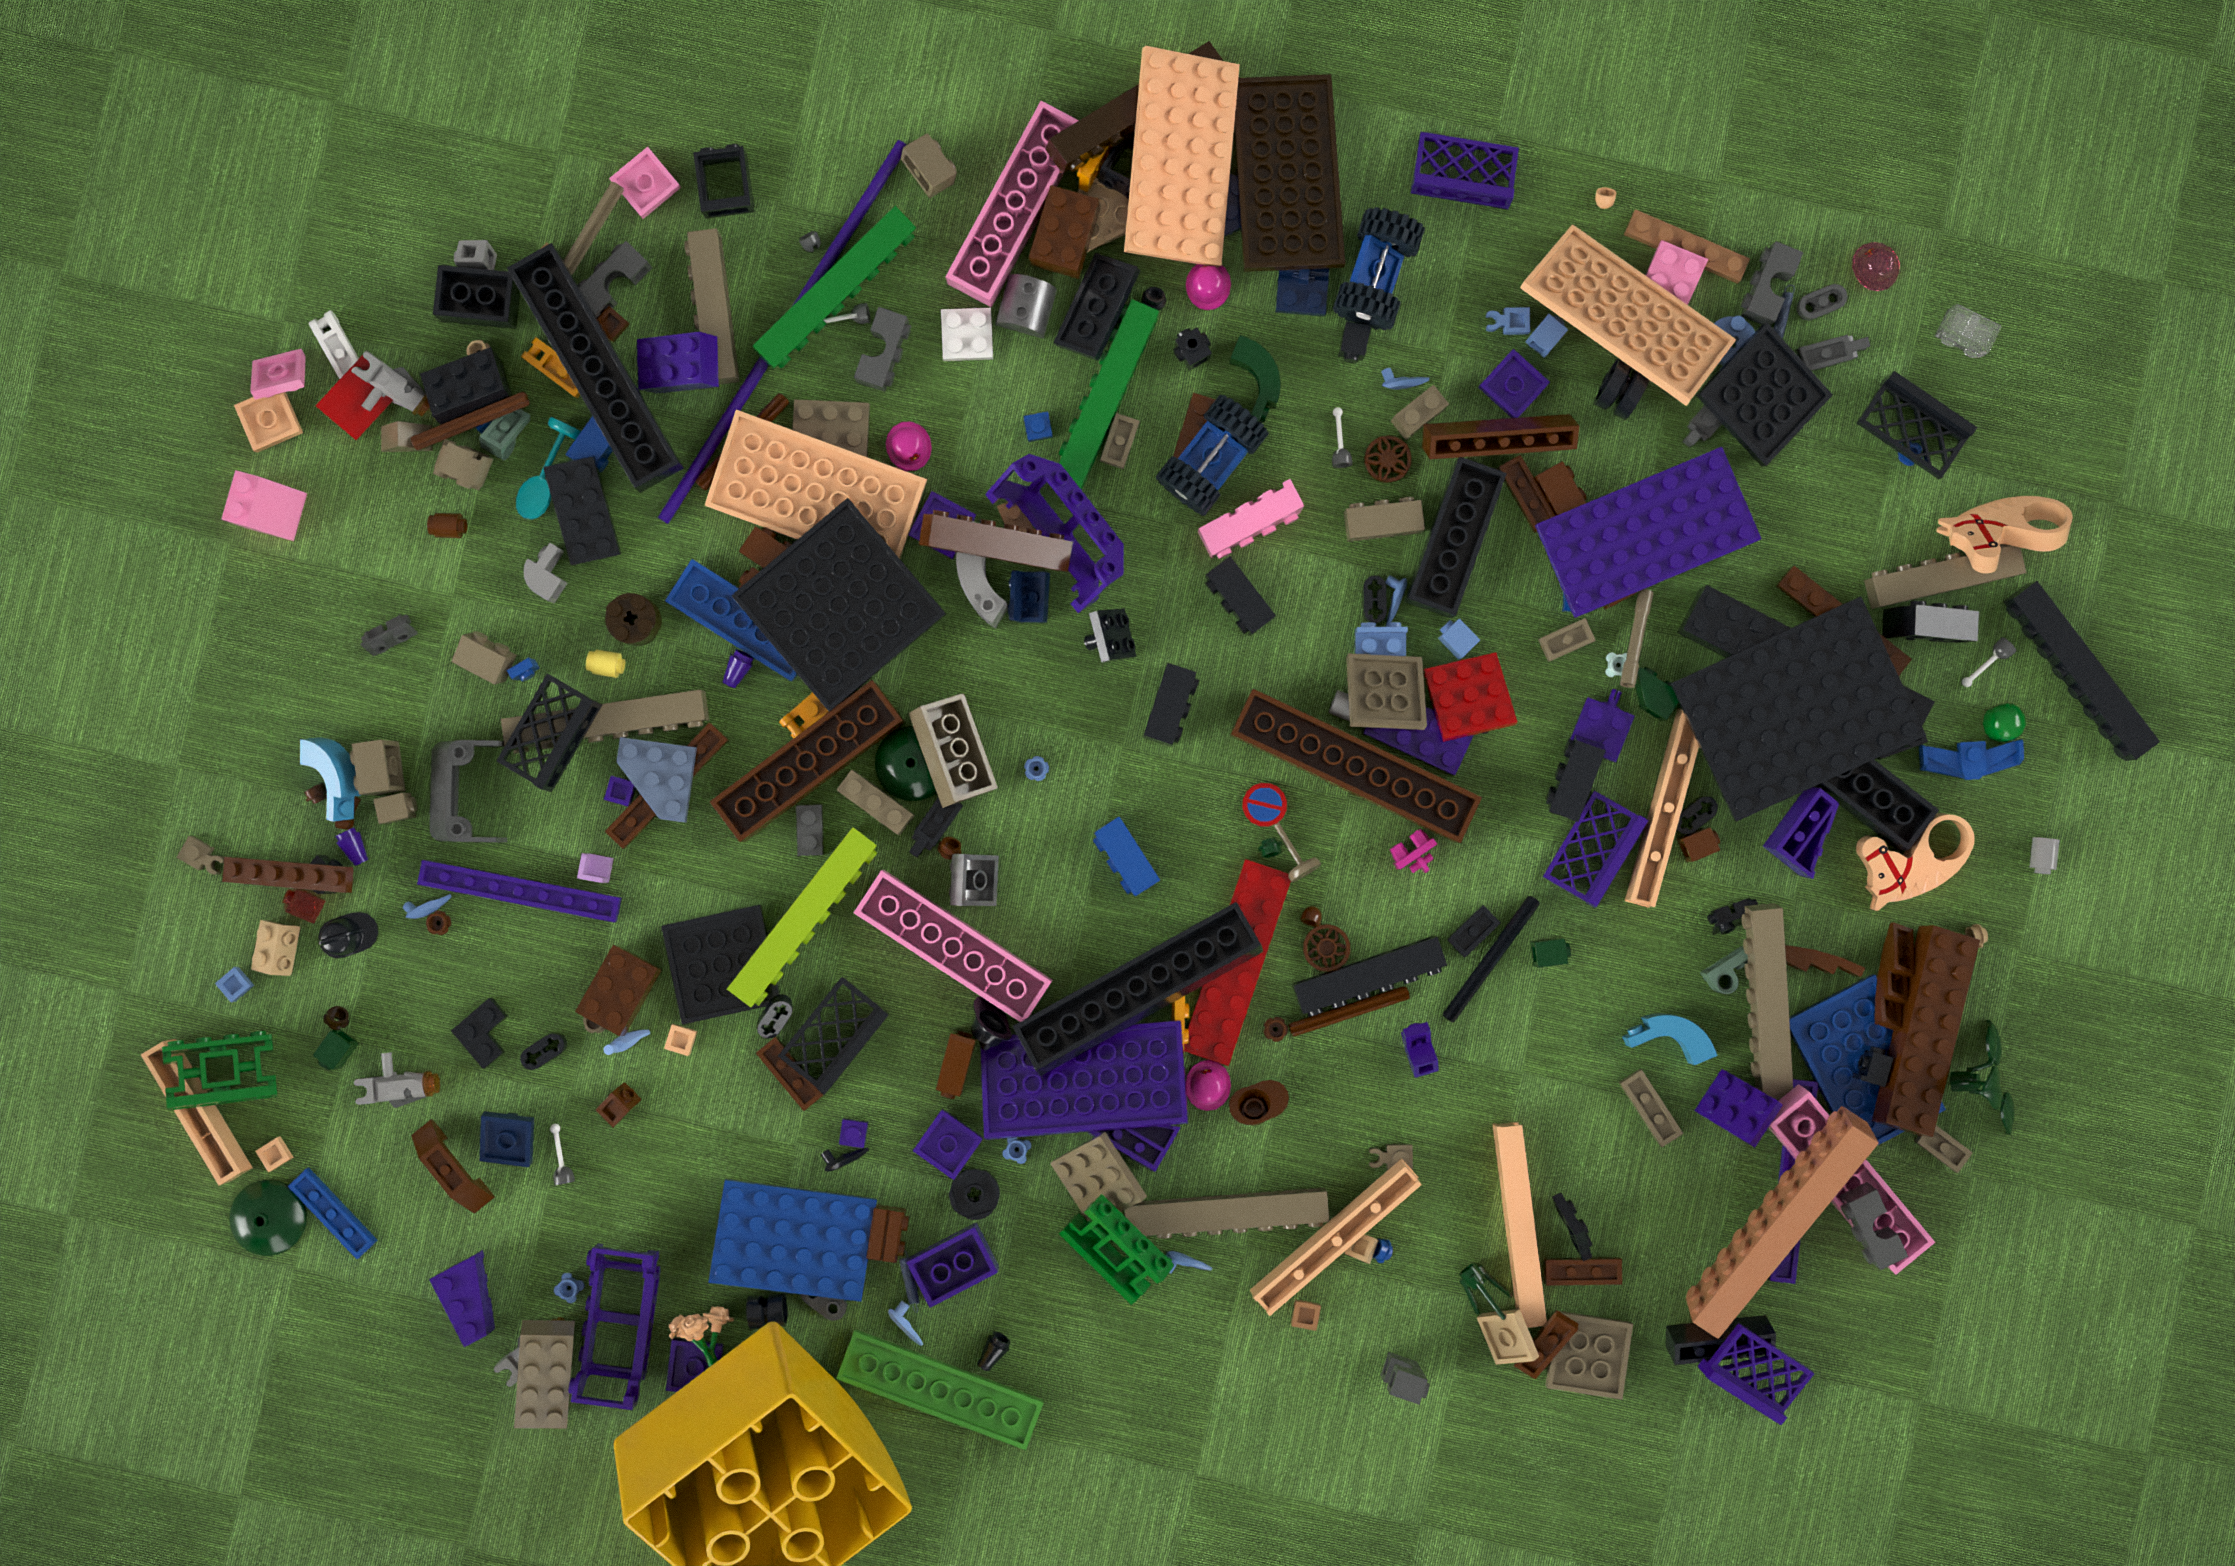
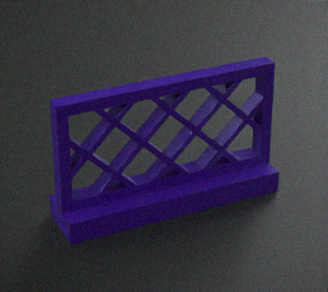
(1466, 189)
(1614, 860)
(1748, 1392)

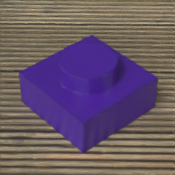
(620, 791)
(853, 1133)

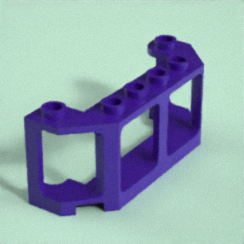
(1043, 518)
(644, 1321)

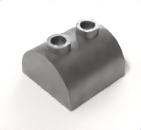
(1026, 305)
(974, 880)

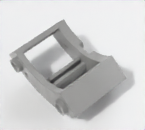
(977, 589)

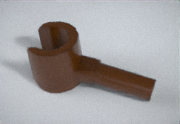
(348, 824)

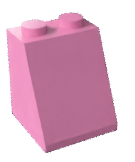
(264, 506)

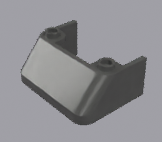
(444, 793)

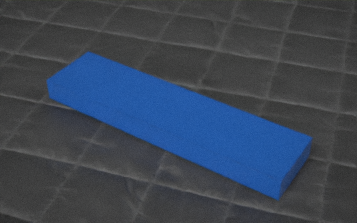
(332, 1213)

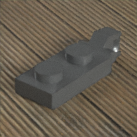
(1832, 351)
(1701, 426)

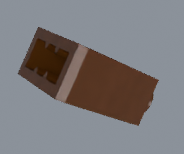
(956, 1064)

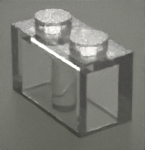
(1968, 331)

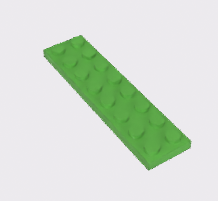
(940, 1389)

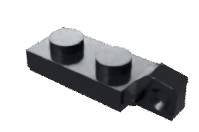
(933, 826)

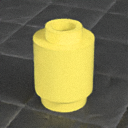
(605, 663)

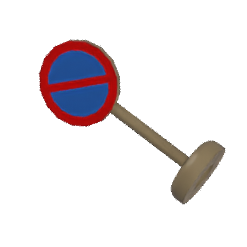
(1266, 806)

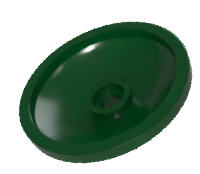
(892, 767)
(282, 1215)

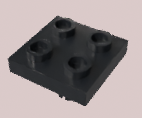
(1111, 635)

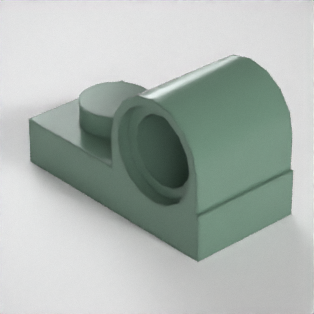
(501, 434)
(1725, 966)

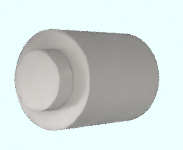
(1340, 706)
(2044, 855)

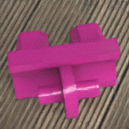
(1422, 844)

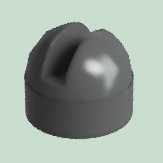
(809, 240)

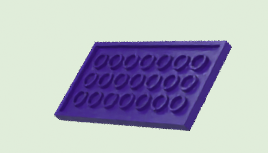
(1648, 532)
(1114, 1085)

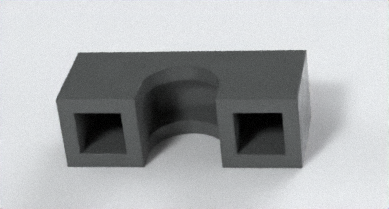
(622, 263)
(1762, 303)
(877, 371)
(1863, 1207)
(1404, 1378)

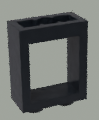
(1108, 176)
(725, 206)

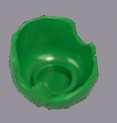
(2004, 722)

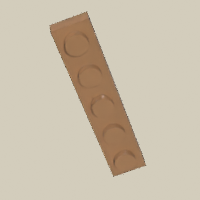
(1720, 259)

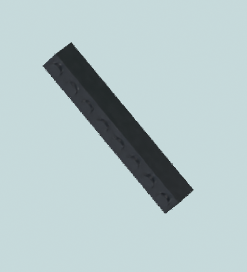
(2080, 671)

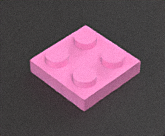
(645, 182)
(1676, 270)
(278, 374)

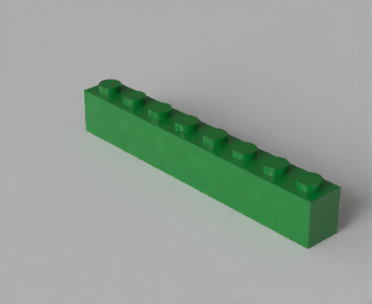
(834, 287)
(1107, 390)

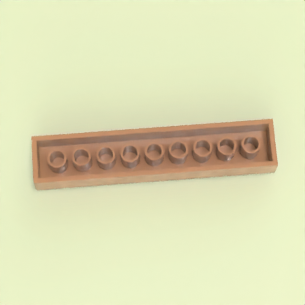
(1780, 1221)

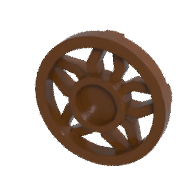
(1387, 459)
(1326, 947)

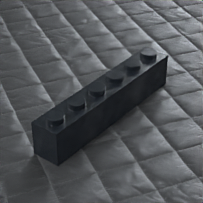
(1369, 975)

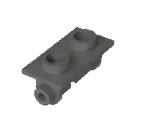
(378, 640)

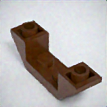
(447, 1170)

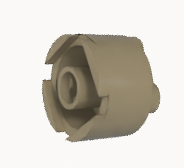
(462, 464)

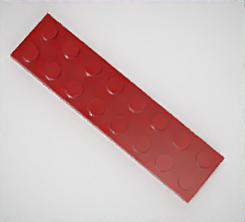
(1226, 999)

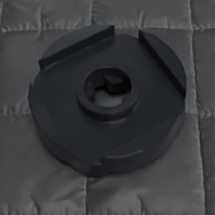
(967, 1206)

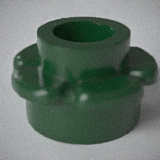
(1270, 848)

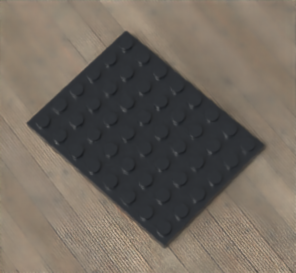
(1798, 709)

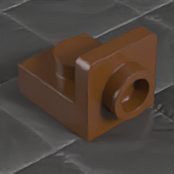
(618, 1104)

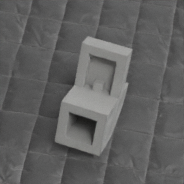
(539, 575)

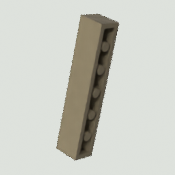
(712, 297)
(1938, 577)

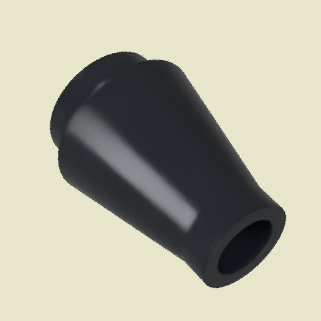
(995, 1348)

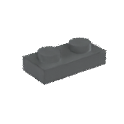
(809, 830)

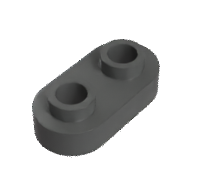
(1820, 303)
(821, 1305)

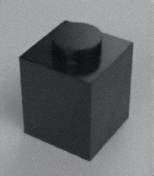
(1354, 342)

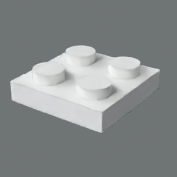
(967, 334)

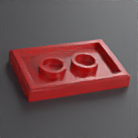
(345, 400)

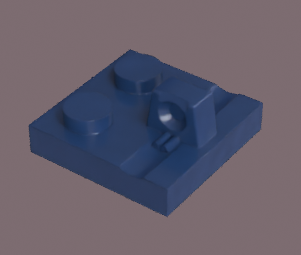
(1302, 291)
(506, 1139)

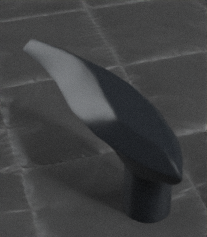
(843, 1160)

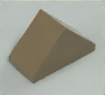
(397, 436)

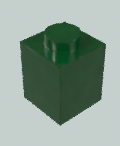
(1550, 952)
(335, 1049)

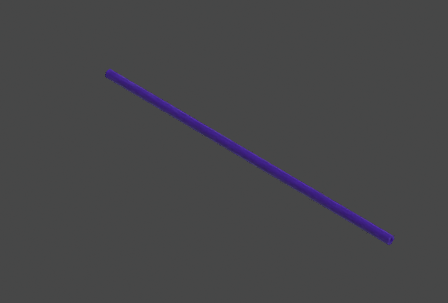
(761, 366)

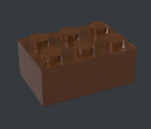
(1064, 232)
(618, 990)

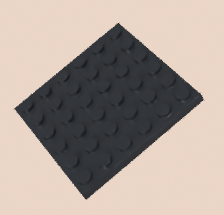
(838, 605)

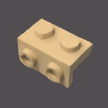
(275, 948)

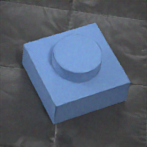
(234, 984)

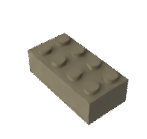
(953, 750)
(544, 1374)

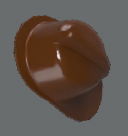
(1259, 1102)

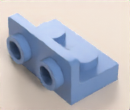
(1381, 640)

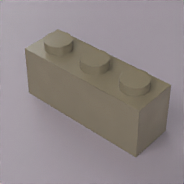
(1384, 519)
(875, 802)

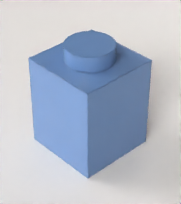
(1547, 335)
(1458, 638)

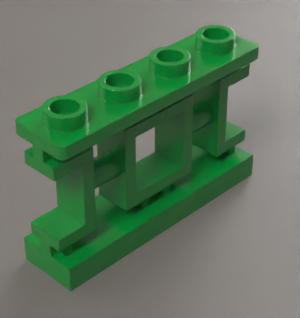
(221, 1090)
(1122, 1273)

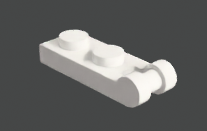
(334, 343)

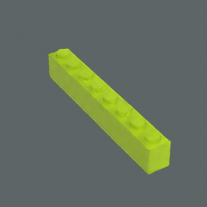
(802, 917)

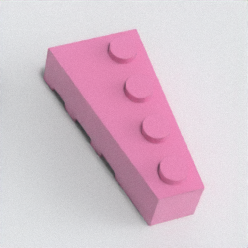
(1251, 520)

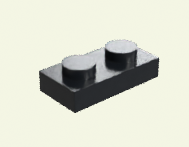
(1473, 931)

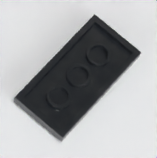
(1097, 306)
(582, 510)

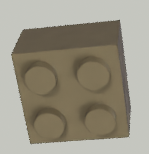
(377, 767)

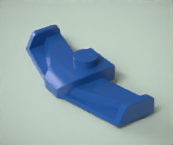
(1971, 759)

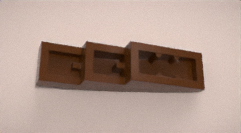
(1802, 958)
(1893, 975)

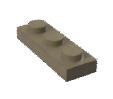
(1650, 1108)

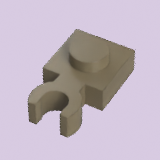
(198, 854)
(1392, 1155)

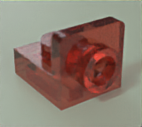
(303, 904)

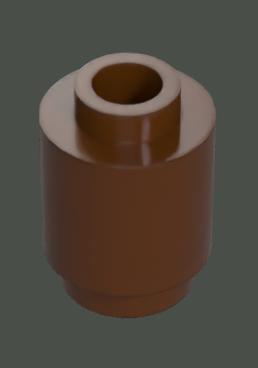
(447, 525)

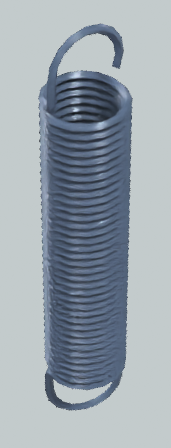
(1783, 315)
(909, 1282)

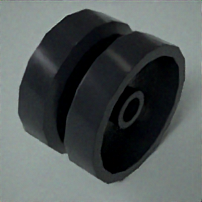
(1623, 387)

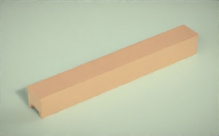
(1663, 814)
(1519, 1223)
(1335, 1237)

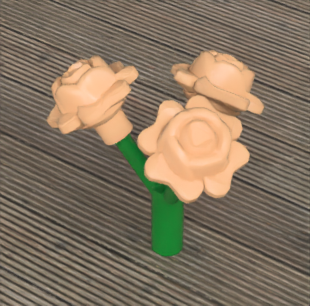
(693, 1326)

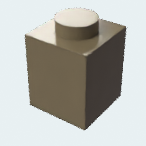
(395, 808)

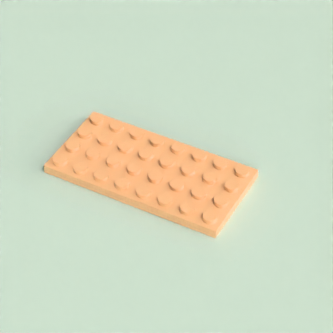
(1181, 157)
(1628, 314)
(797, 480)

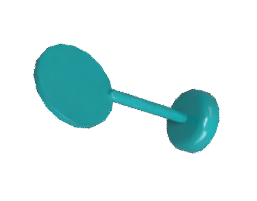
(534, 493)

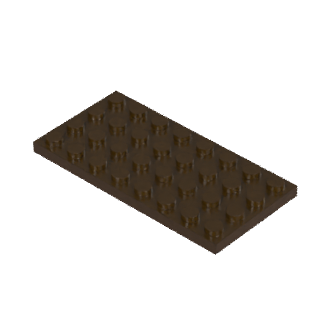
(1288, 173)

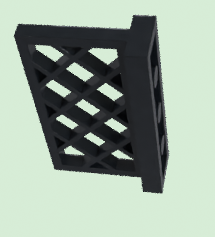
(1922, 405)
(568, 739)
(852, 1047)

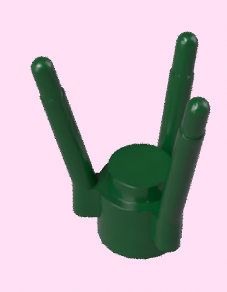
(1472, 1277)

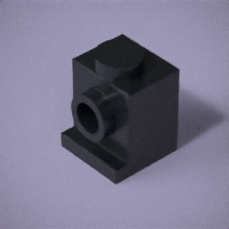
(1874, 1066)

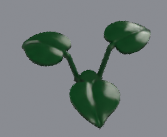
(1970, 1082)

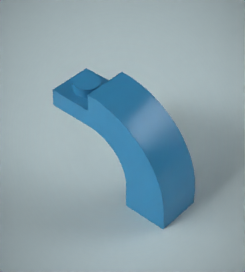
(337, 771)
(1691, 1038)

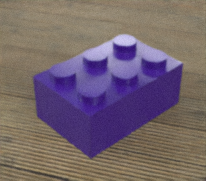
(677, 362)
(953, 1264)

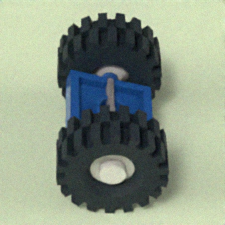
(1385, 242)
(1212, 455)

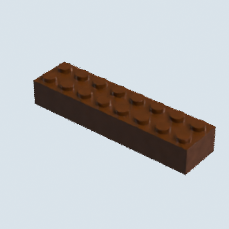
(807, 761)
(1928, 1031)

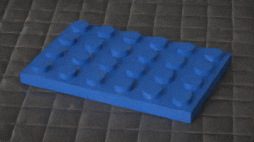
(1833, 1038)
(792, 1240)

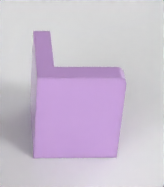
(595, 868)

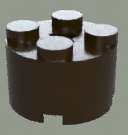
(620, 612)

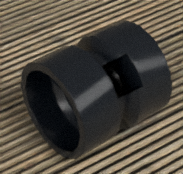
(764, 1310)

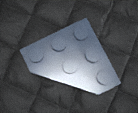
(660, 775)

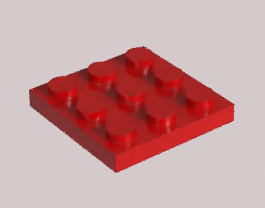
(1469, 697)

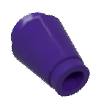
(737, 668)
(352, 845)

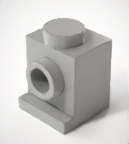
(475, 254)

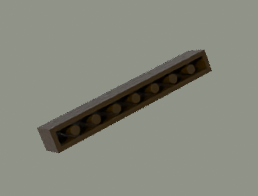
(1103, 126)

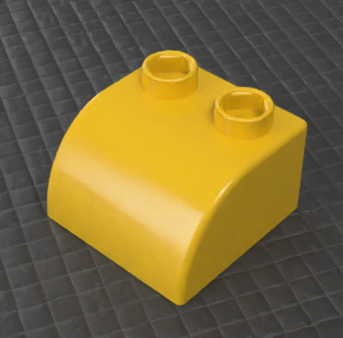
(758, 1465)

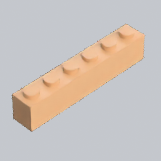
(202, 1124)

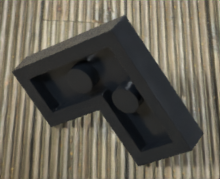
(475, 1035)
(1576, 1228)

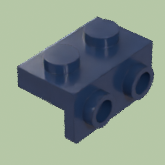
(1029, 597)

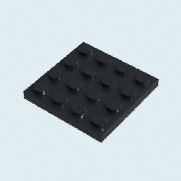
(1764, 394)
(708, 956)

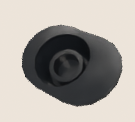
(348, 934)
(990, 1024)

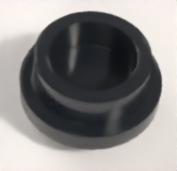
(1154, 298)

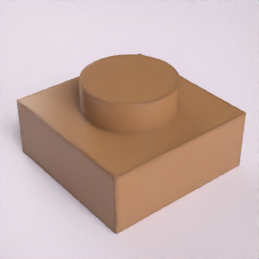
(1305, 1314)

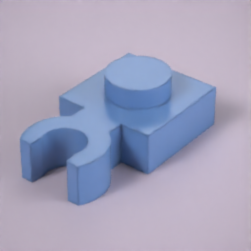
(1513, 321)

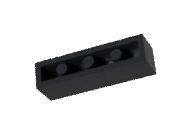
(1691, 1343)

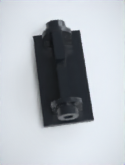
(1725, 920)

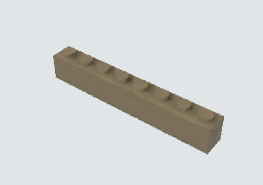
(625, 717)
(1768, 999)
(1230, 1212)

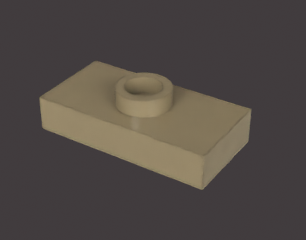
(1119, 441)
(1566, 639)
(1945, 1149)

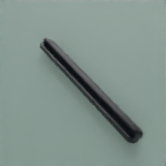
(1491, 958)

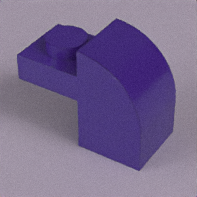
(1419, 1049)

